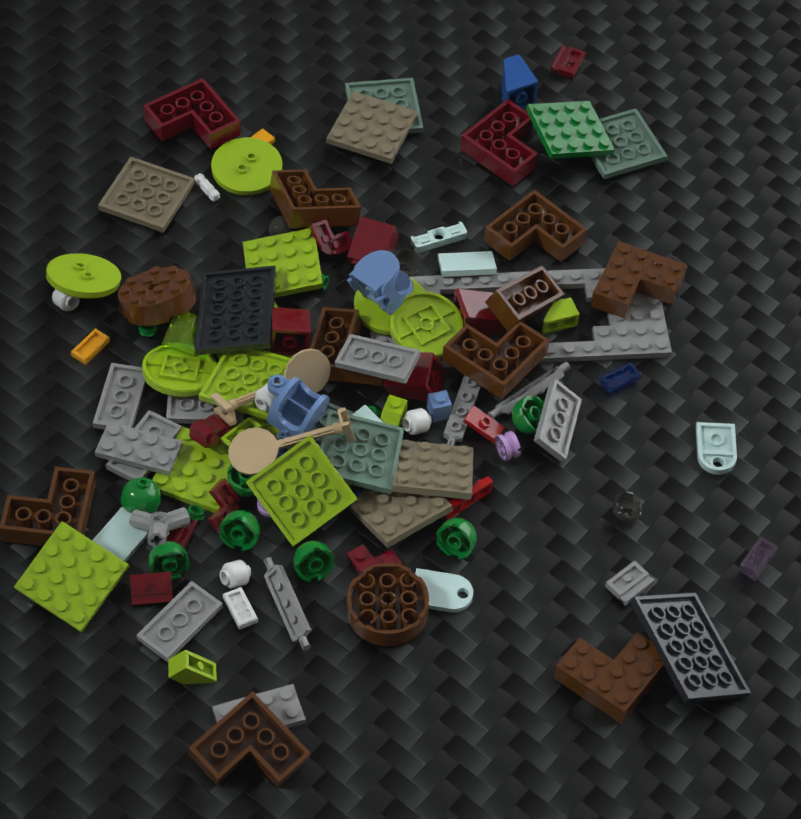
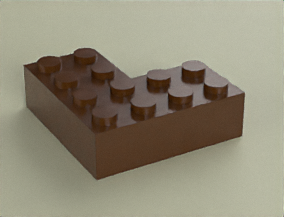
(306, 205)
(535, 221)
(634, 272)
(330, 336)
(494, 364)
(35, 519)
(608, 683)
(253, 733)

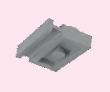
(630, 582)

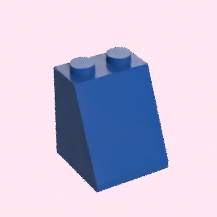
(518, 82)

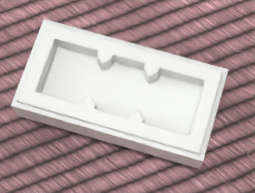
(240, 608)

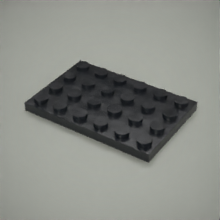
(236, 310)
(690, 647)

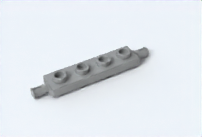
(535, 388)
(464, 401)
(287, 603)

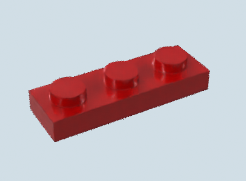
(479, 490)

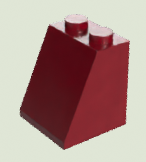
(371, 237)
(476, 312)
(290, 331)
(425, 379)

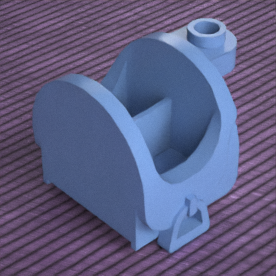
(381, 281)
(295, 406)

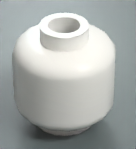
(65, 301)
(264, 398)
(416, 421)
(235, 574)

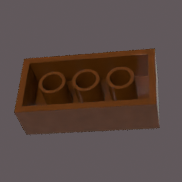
(524, 297)

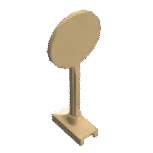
(307, 365)
(258, 448)

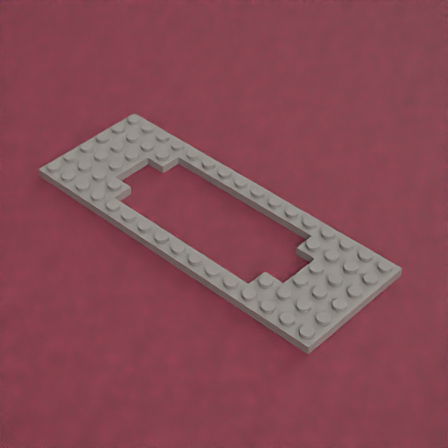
(636, 336)

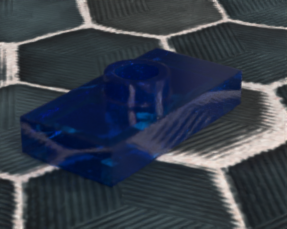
(620, 378)

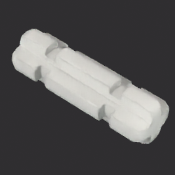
(207, 187)

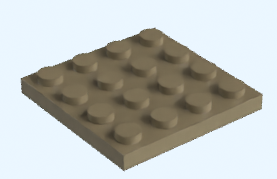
(371, 127)
(146, 194)
(434, 470)
(397, 514)

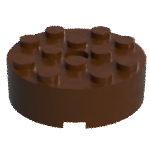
(156, 295)
(386, 623)

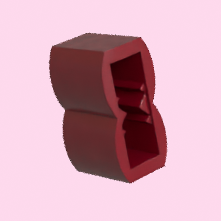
(209, 430)

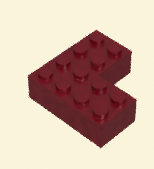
(196, 108)
(498, 143)

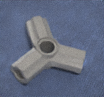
(159, 523)

